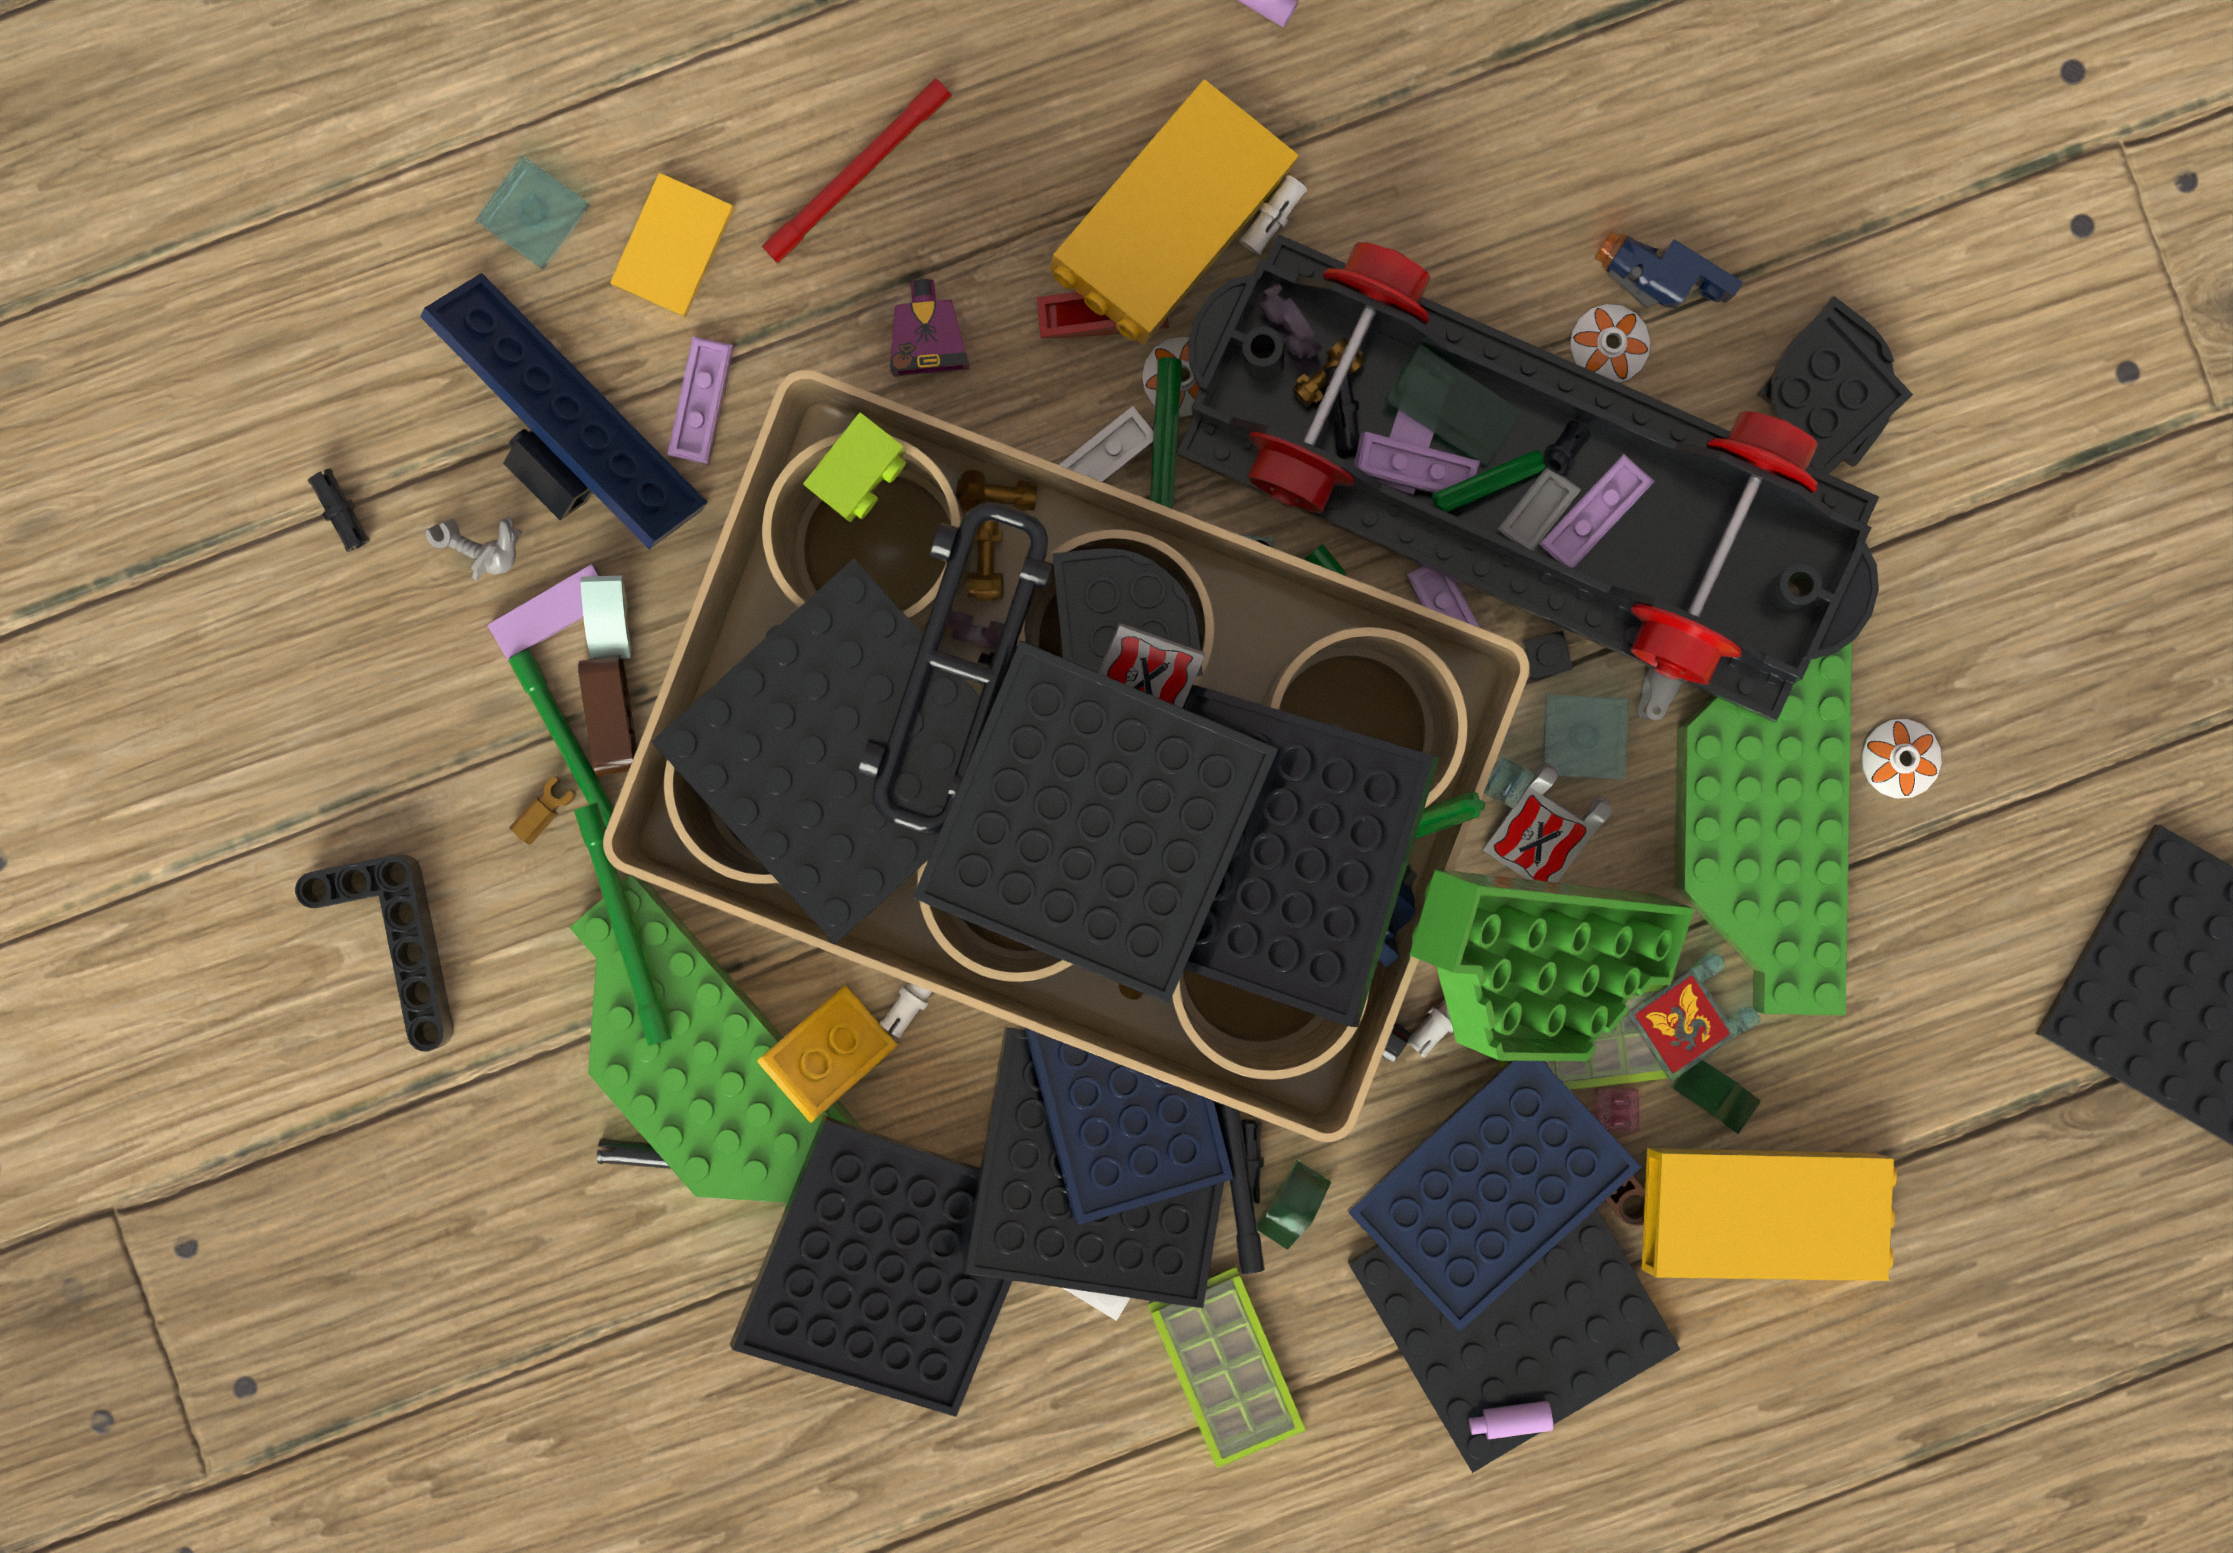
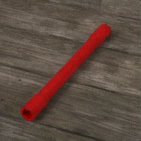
(918, 111)

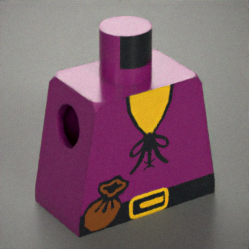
(926, 334)

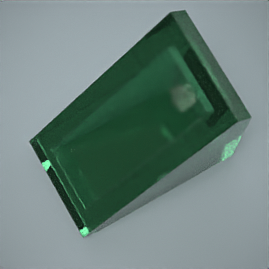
(1717, 1095)
(1293, 1205)

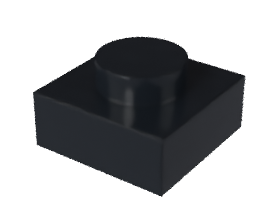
(1547, 654)

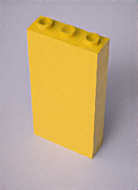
(1172, 213)
(1768, 1214)

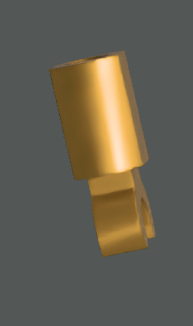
(540, 812)

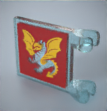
(1684, 1020)

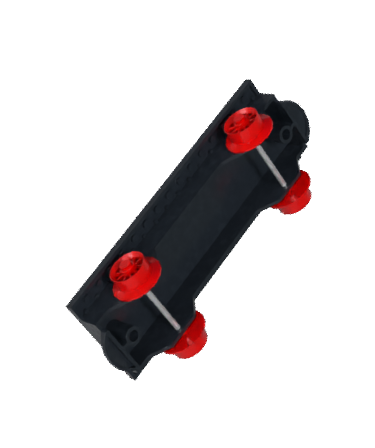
(1678, 583)

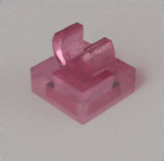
(1618, 1109)

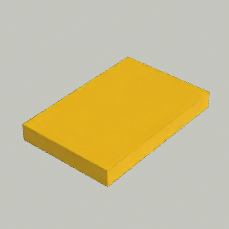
(672, 245)
(827, 1053)

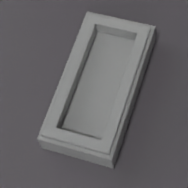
(1539, 510)

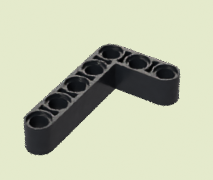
(399, 936)

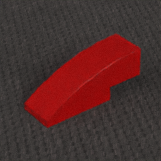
(1069, 316)

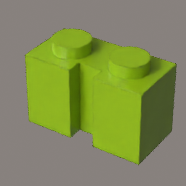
(856, 467)

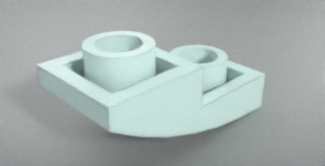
(605, 616)

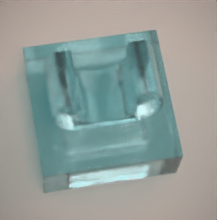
(1508, 783)

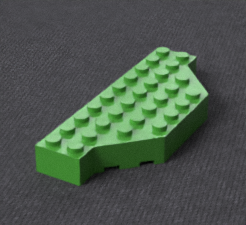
(1770, 836)
(1541, 962)
(702, 1091)

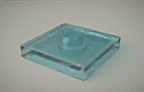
(532, 212)
(1586, 736)

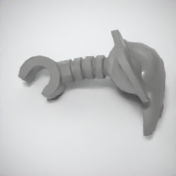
(492, 557)

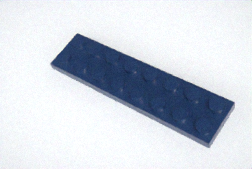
(564, 410)

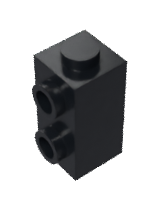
(545, 474)

